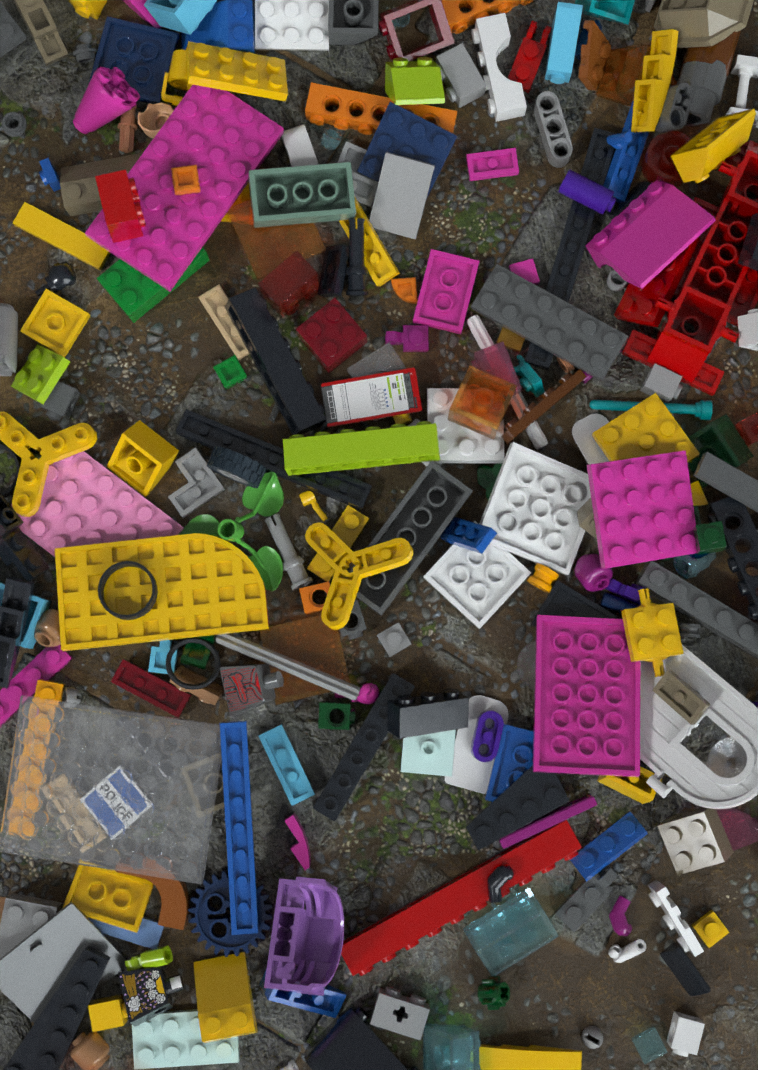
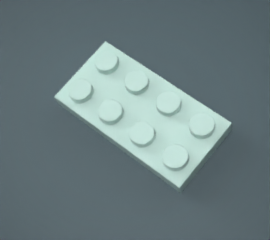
(176, 1041)

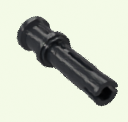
(356, 271)

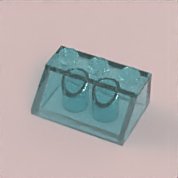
(510, 932)
(450, 1047)

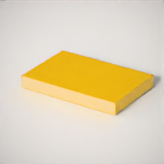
(110, 896)

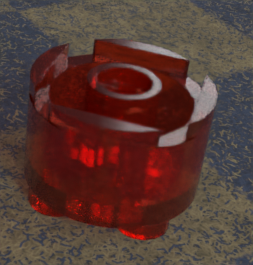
(655, 162)

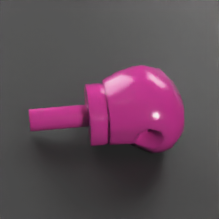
(367, 695)

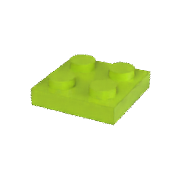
(40, 374)

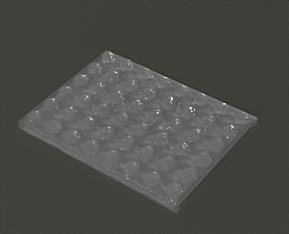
(111, 789)

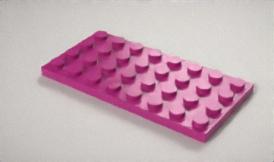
(225, 143)

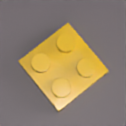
(55, 323)

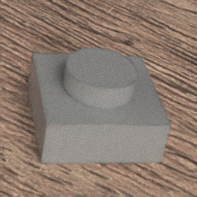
(394, 639)

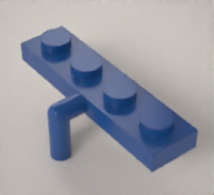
(625, 159)

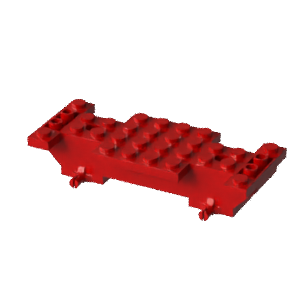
(711, 287)

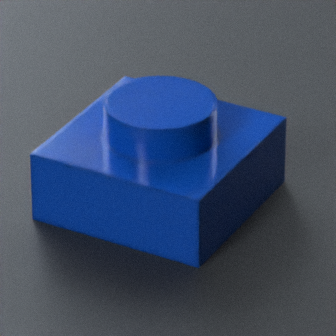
(49, 174)

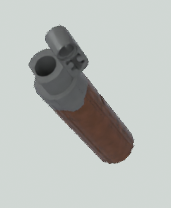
(698, 85)

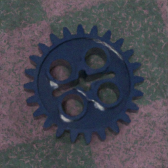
(205, 926)

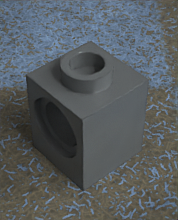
(61, 401)
(355, 632)

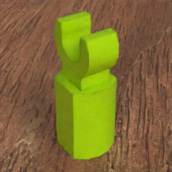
(150, 959)

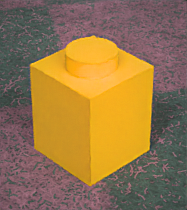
(108, 1013)

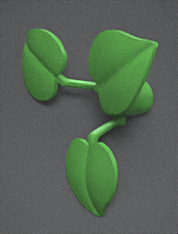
(266, 501)

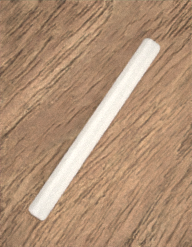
(518, 401)

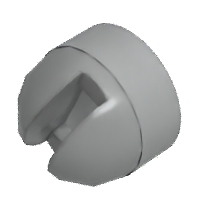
(615, 281)
(70, 695)
(596, 1033)

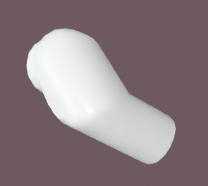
(627, 952)

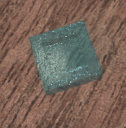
(649, 1045)

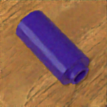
(587, 192)

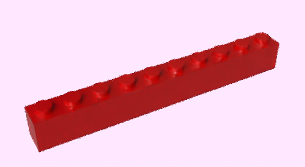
(456, 898)

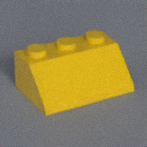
(713, 146)

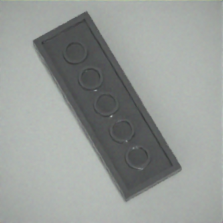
(549, 322)

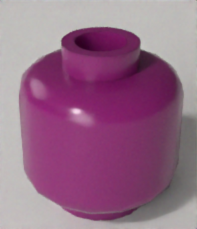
(590, 573)

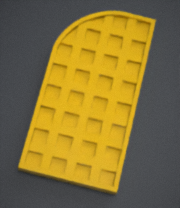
(200, 582)

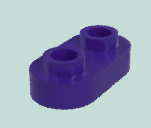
(487, 736)

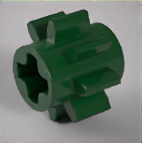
(493, 993)

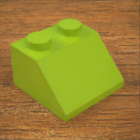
(414, 81)

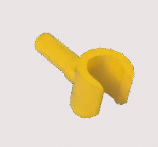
(308, 498)

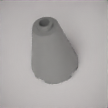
(8, 339)

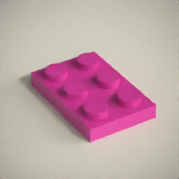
(446, 291)

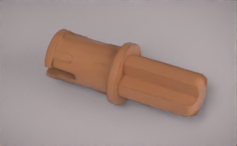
(127, 130)

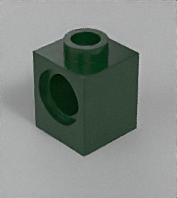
(324, 716)

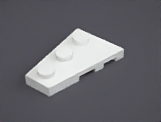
(672, 918)

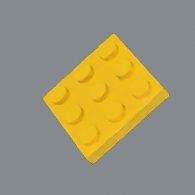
(644, 432)

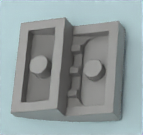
(364, 187)

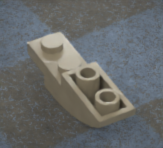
(42, 30)

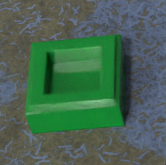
(230, 372)

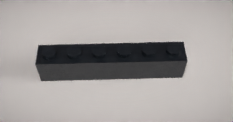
(275, 362)

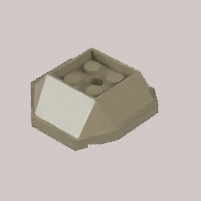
(702, 21)

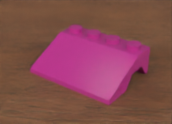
(649, 233)

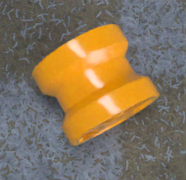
(543, 577)

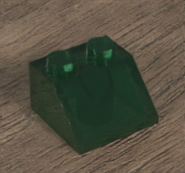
(722, 441)

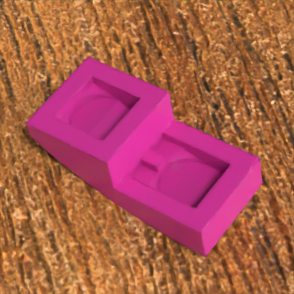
(301, 848)

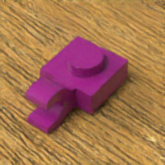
(413, 338)

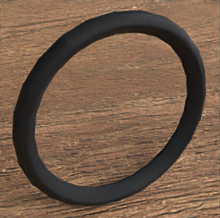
(193, 686)

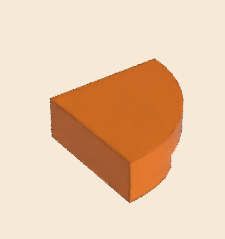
(405, 289)

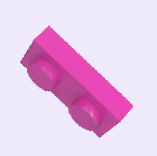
(492, 164)

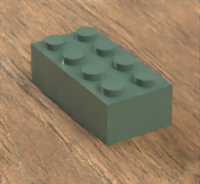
(302, 194)

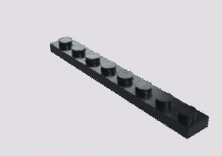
(213, 434)

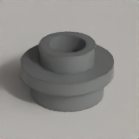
(85, 53)
(9, 119)

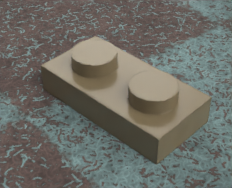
(681, 697)

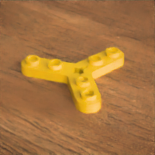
(52, 448)
(346, 584)

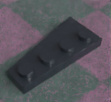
(516, 806)

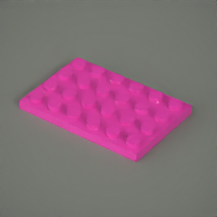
(585, 698)

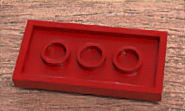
(639, 304)

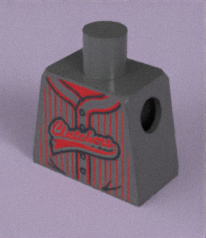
(249, 686)

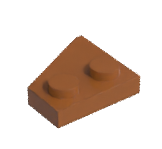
(593, 56)

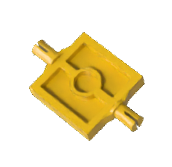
(652, 632)

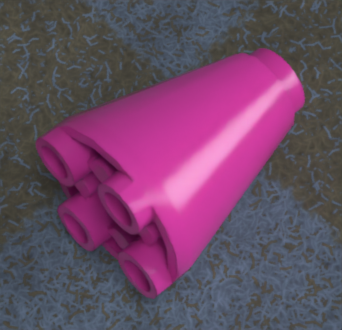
(104, 100)

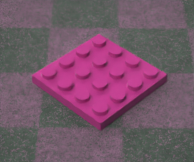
(642, 509)

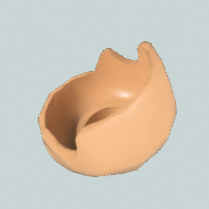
(154, 118)

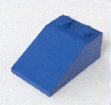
(226, 25)

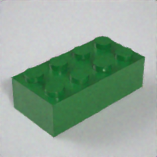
(137, 292)

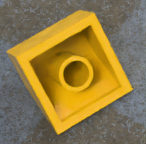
(142, 458)

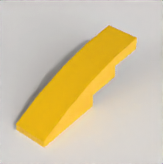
(656, 78)
(528, 1058)

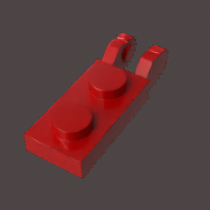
(529, 57)

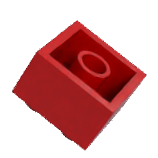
(121, 205)

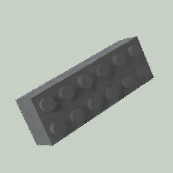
(419, 520)

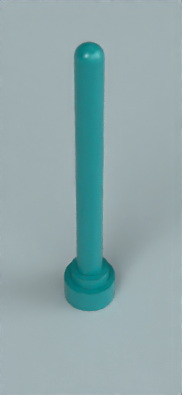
(700, 409)

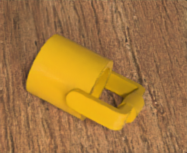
(176, 77)

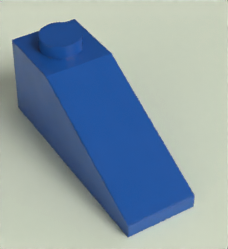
(326, 1005)

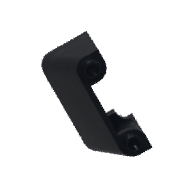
(351, 1046)

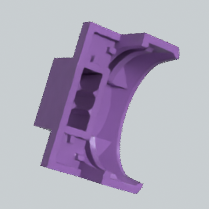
(305, 937)

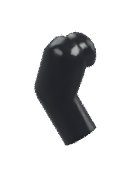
(497, 880)

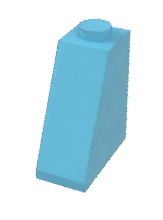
(563, 42)

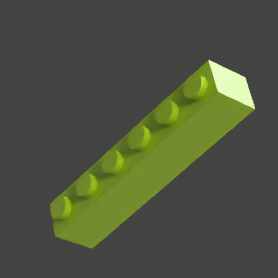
(361, 449)

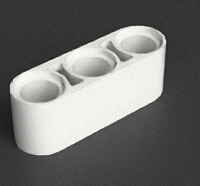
(299, 147)

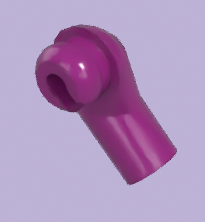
(618, 918)

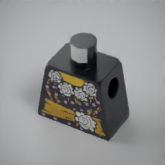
(148, 993)

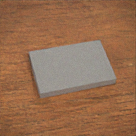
(401, 195)

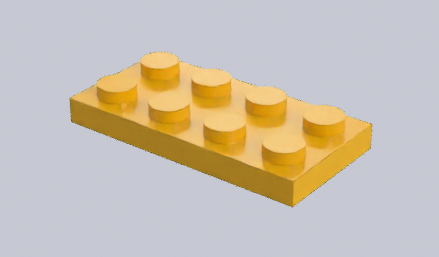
(236, 71)

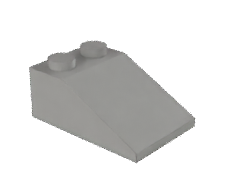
(22, 917)

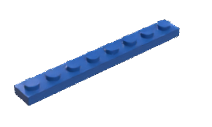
(239, 827)

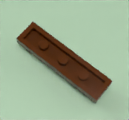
(535, 411)

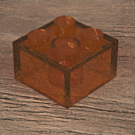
(481, 402)

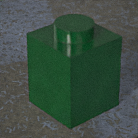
(709, 538)

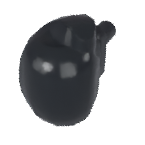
(59, 277)

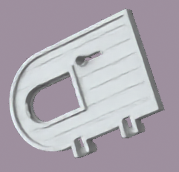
(665, 729)

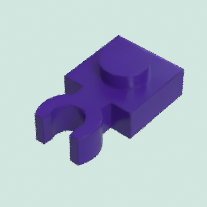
(627, 592)

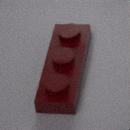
(151, 688)

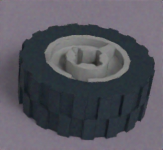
(236, 467)

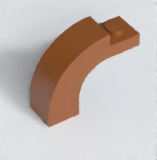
(174, 900)

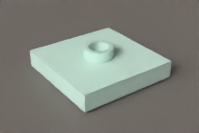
(429, 753)

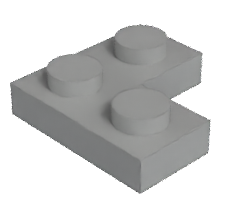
(201, 484)

